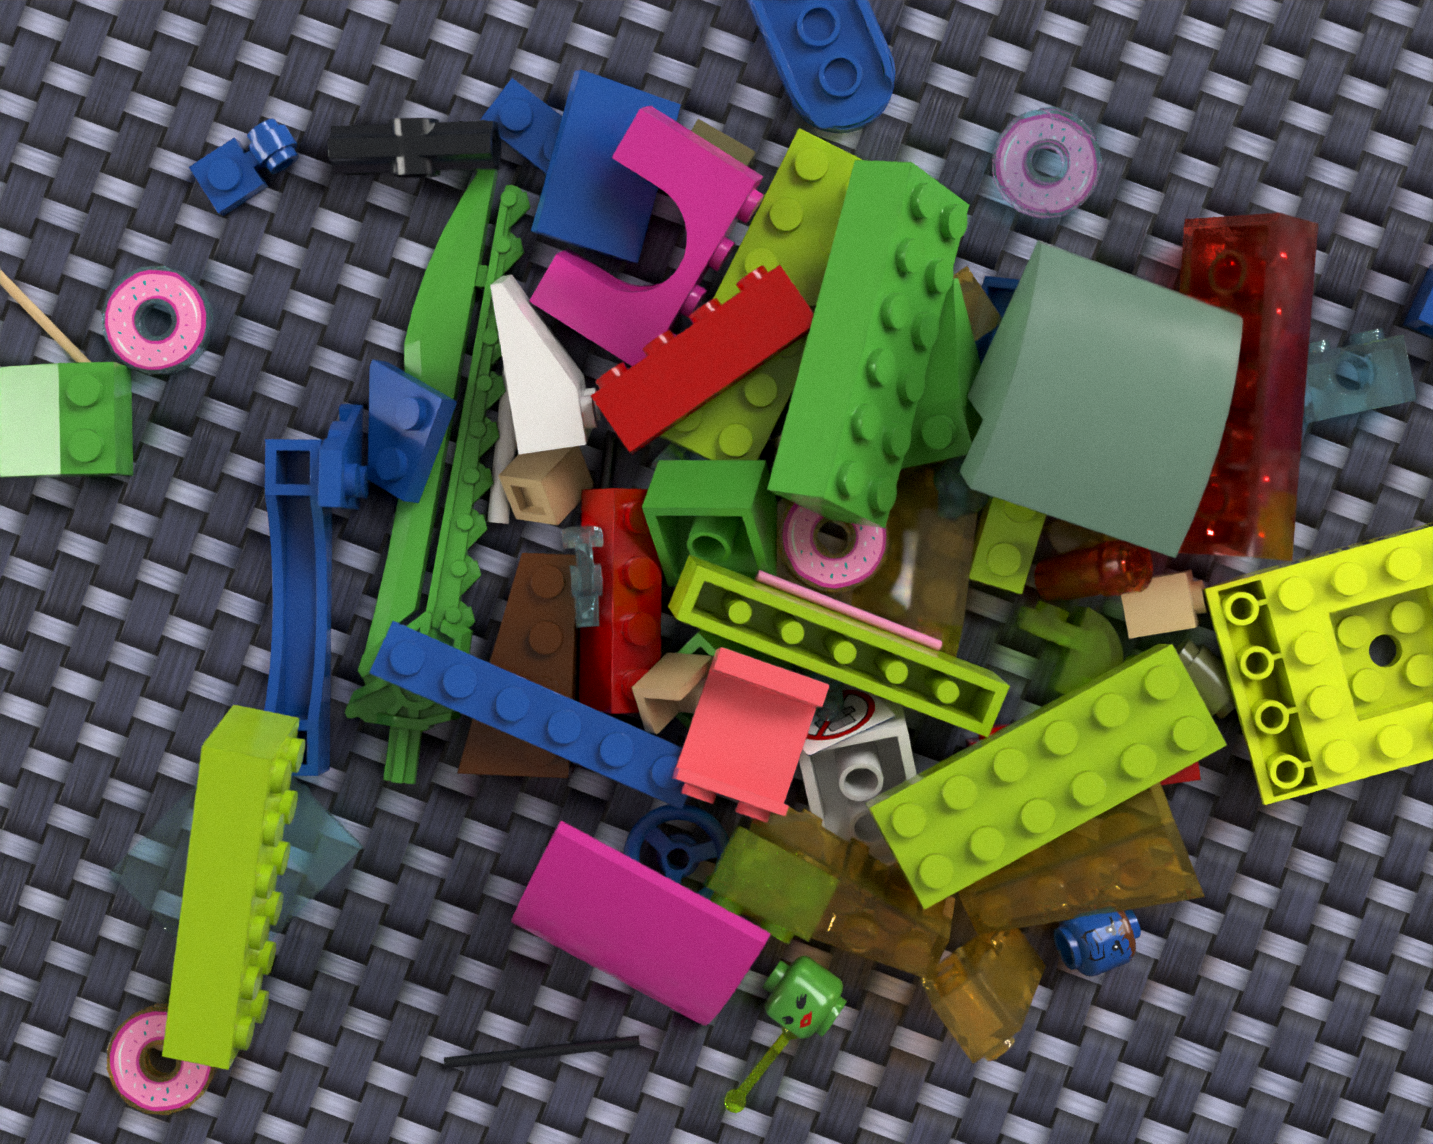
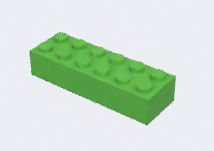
(869, 343)

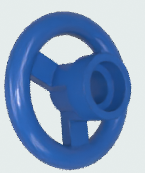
(648, 829)

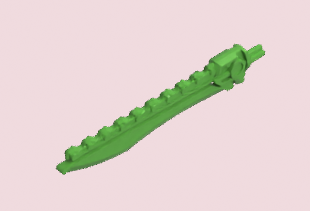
(436, 356)

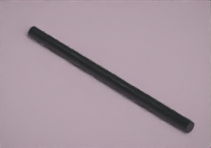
(542, 1051)

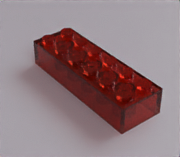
(1266, 275)

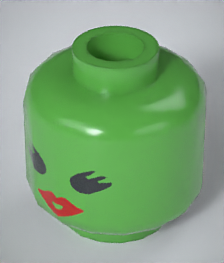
(804, 997)

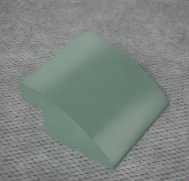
(1103, 400)

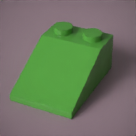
(944, 415)
(66, 420)

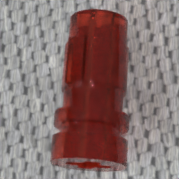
(1105, 569)

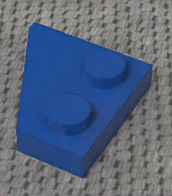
(404, 430)
(340, 461)

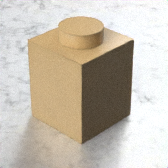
(1167, 605)

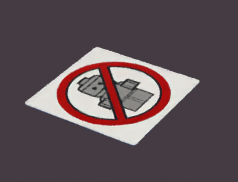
(859, 713)

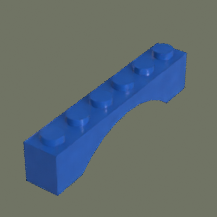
(301, 596)
(530, 712)

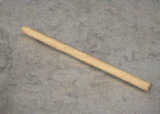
(41, 319)

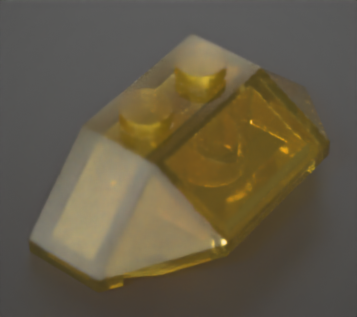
(925, 564)

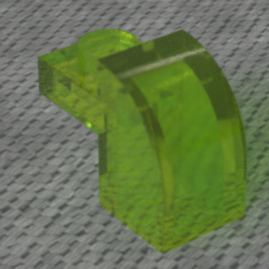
(1088, 643)

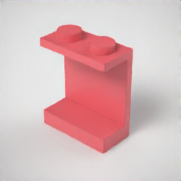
(748, 734)

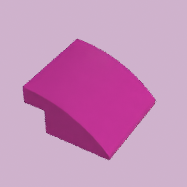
(638, 925)

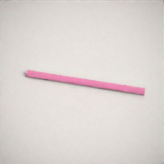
(848, 610)

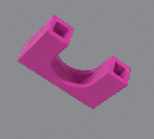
(712, 196)

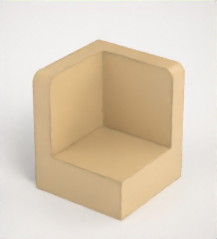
(546, 484)
(670, 688)

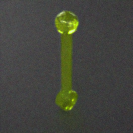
(736, 1098)

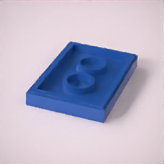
(586, 192)

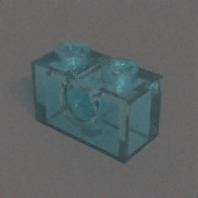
(1381, 370)

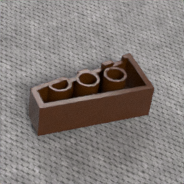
(538, 644)

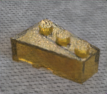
(986, 991)

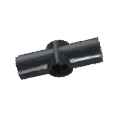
(414, 147)

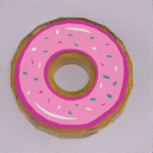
(825, 570)
(138, 1080)

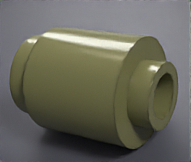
(1208, 677)

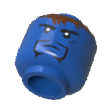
(1097, 941)

